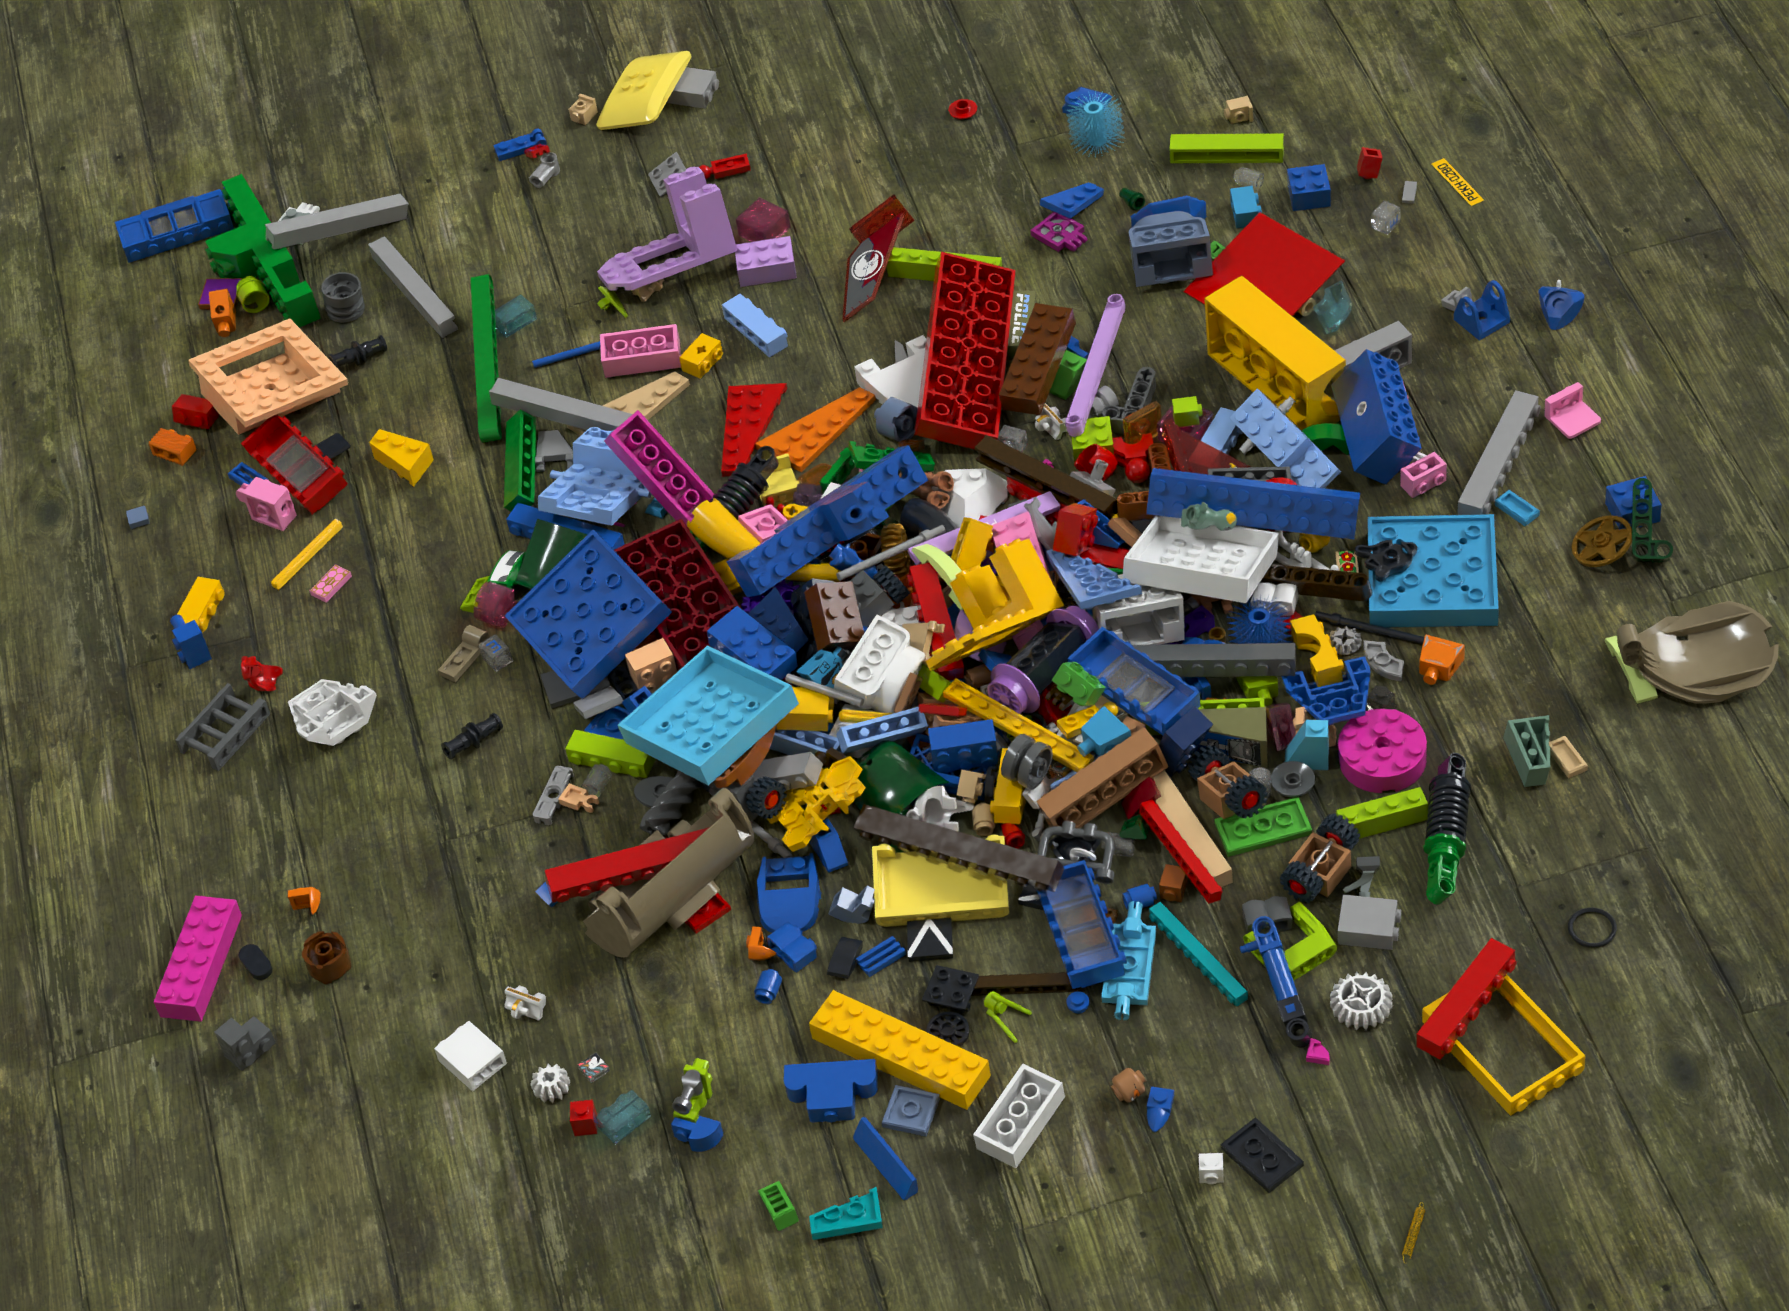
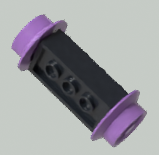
(1037, 662)

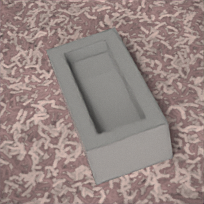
(1409, 192)

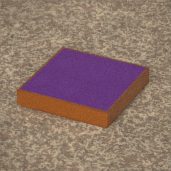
(218, 284)

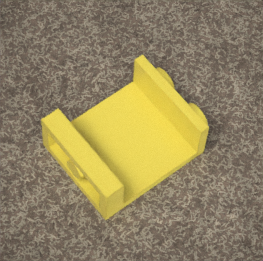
(781, 483)

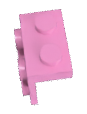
(1569, 412)

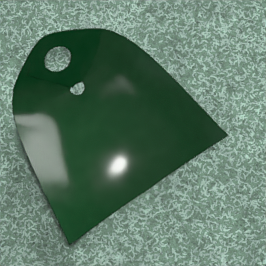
(893, 778)

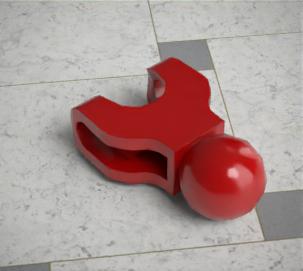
(1134, 457)

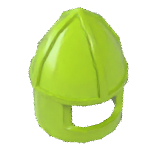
(250, 291)

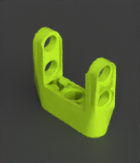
(1308, 952)

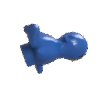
(846, 557)

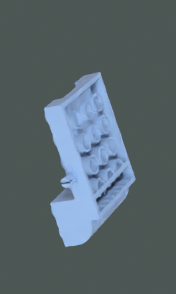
(596, 484)

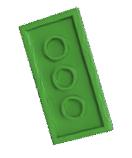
(1271, 826)

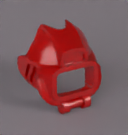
(259, 676)

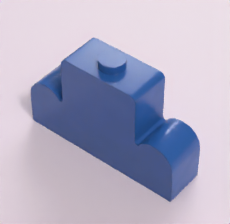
(831, 1087)

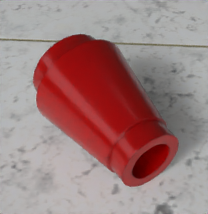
(1013, 835)

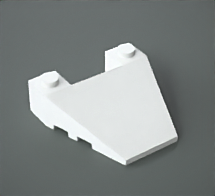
(898, 380)

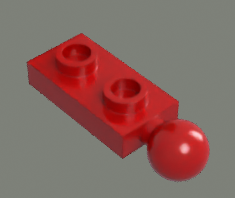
(727, 166)

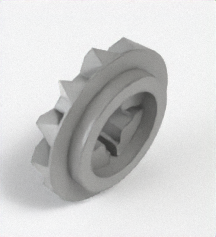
(1352, 643)

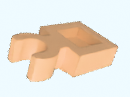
(575, 797)

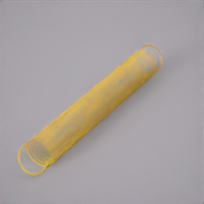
(1413, 1221)

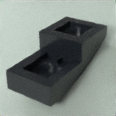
(844, 957)

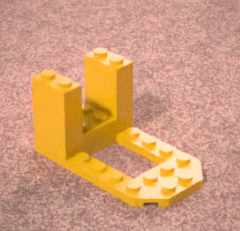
(988, 609)

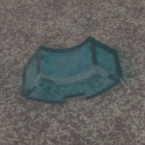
(1333, 307)

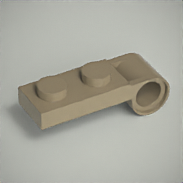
(464, 654)

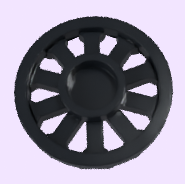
(949, 1029)

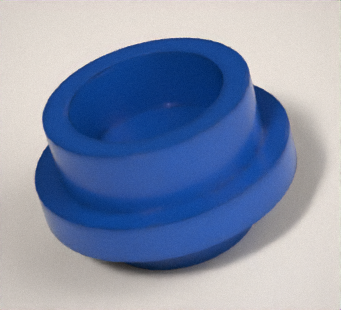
(1077, 1002)

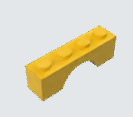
(1310, 635)

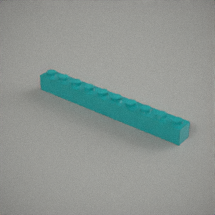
(1198, 954)

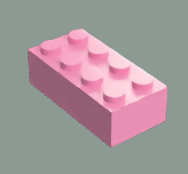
(640, 350)
(1020, 528)

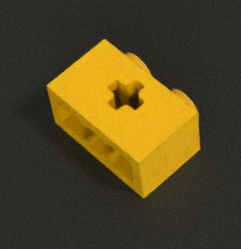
(701, 355)

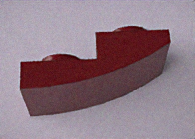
(1142, 792)

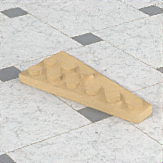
(648, 398)

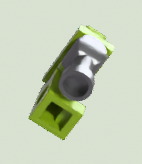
(696, 1090)

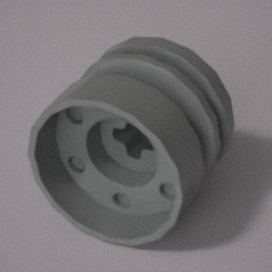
(343, 297)

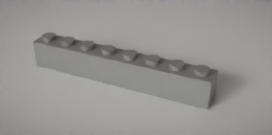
(1499, 455)

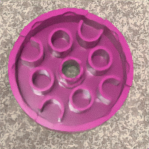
(1382, 751)

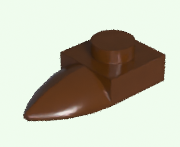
(915, 445)

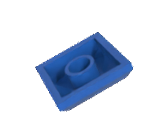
(1080, 93)

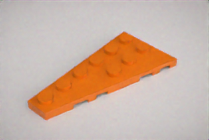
(815, 432)

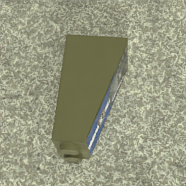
(1239, 734)

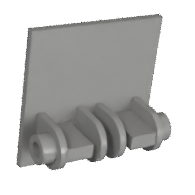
(671, 165)

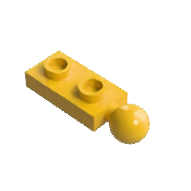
(1072, 724)

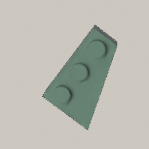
(1529, 748)

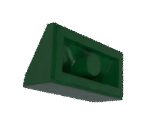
(1135, 828)

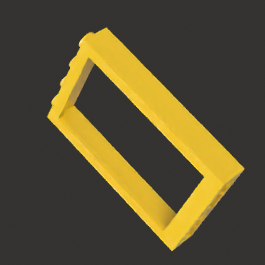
(1546, 1028)

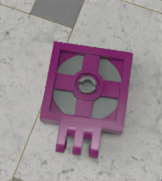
(1059, 232)

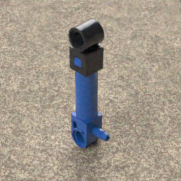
(1281, 979)

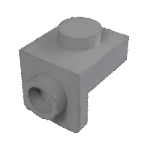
(1452, 299)

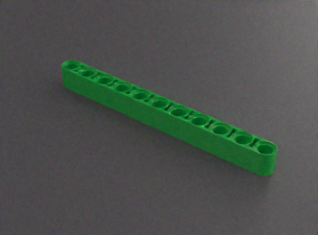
(485, 356)

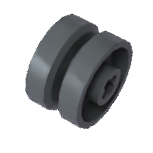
(1026, 761)

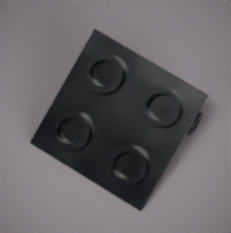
(950, 988)

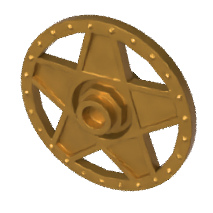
(1602, 541)

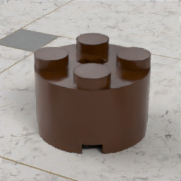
(326, 956)

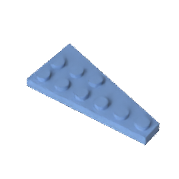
(1088, 582)

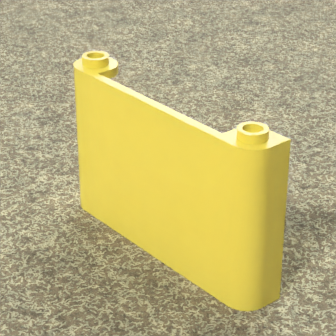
(925, 888)

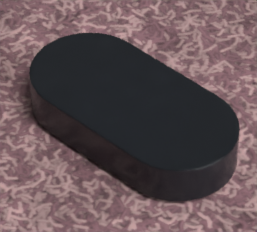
(255, 962)

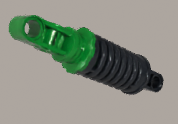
(745, 484)
(1446, 827)

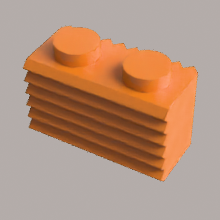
(172, 446)

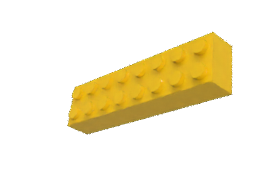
(900, 1049)

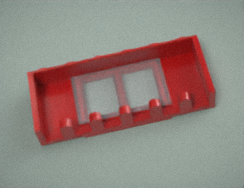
(295, 462)

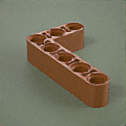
(1134, 505)

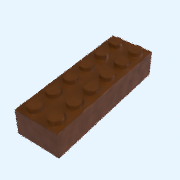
(1037, 359)

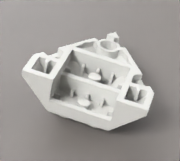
(974, 494)

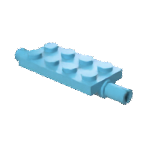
(1138, 946)

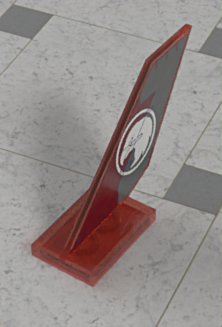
(868, 261)

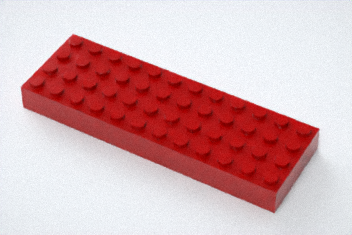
(965, 351)

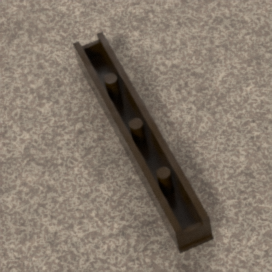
(1041, 476)

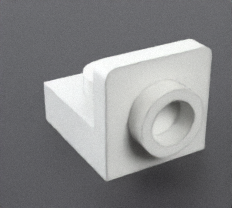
(1211, 1168)

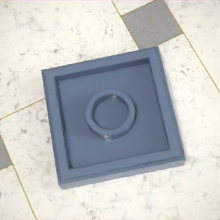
(910, 1110)

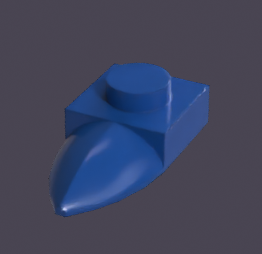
(1159, 1107)

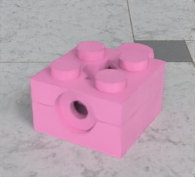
(267, 503)
(762, 522)

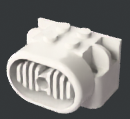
(1144, 619)
(879, 666)

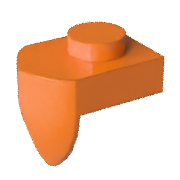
(304, 898)
(755, 946)

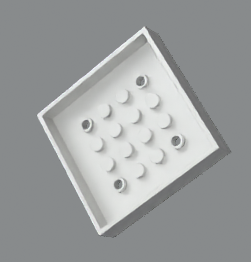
(1201, 560)

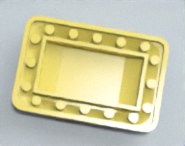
(643, 90)

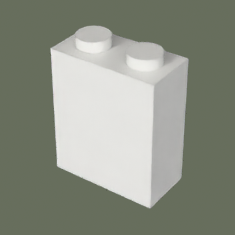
(470, 1055)

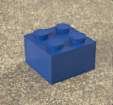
(1308, 187)
(1619, 502)

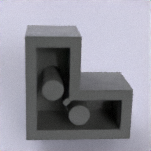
(245, 1042)

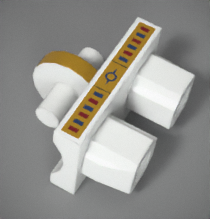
(1050, 421)
(523, 1003)

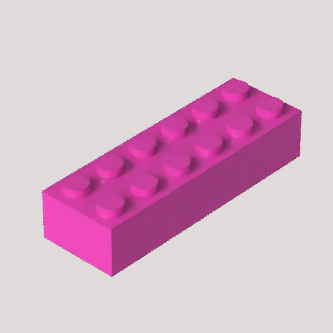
(658, 467)
(198, 958)

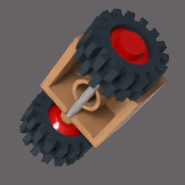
(1226, 785)
(1321, 860)

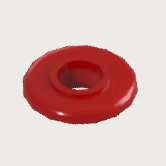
(957, 111)

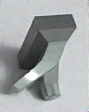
(1367, 867)

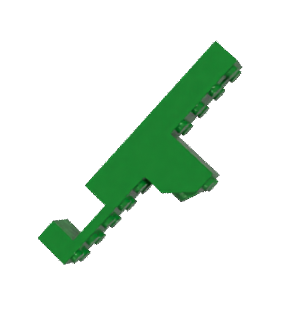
(248, 253)

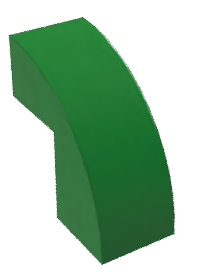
(1327, 435)

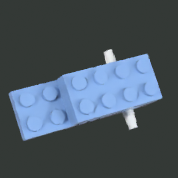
(1283, 440)

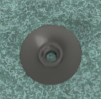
(1292, 779)

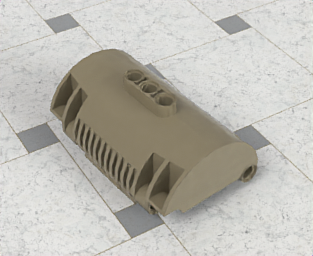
(632, 913)

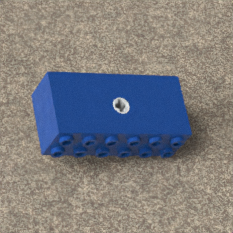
(1376, 417)

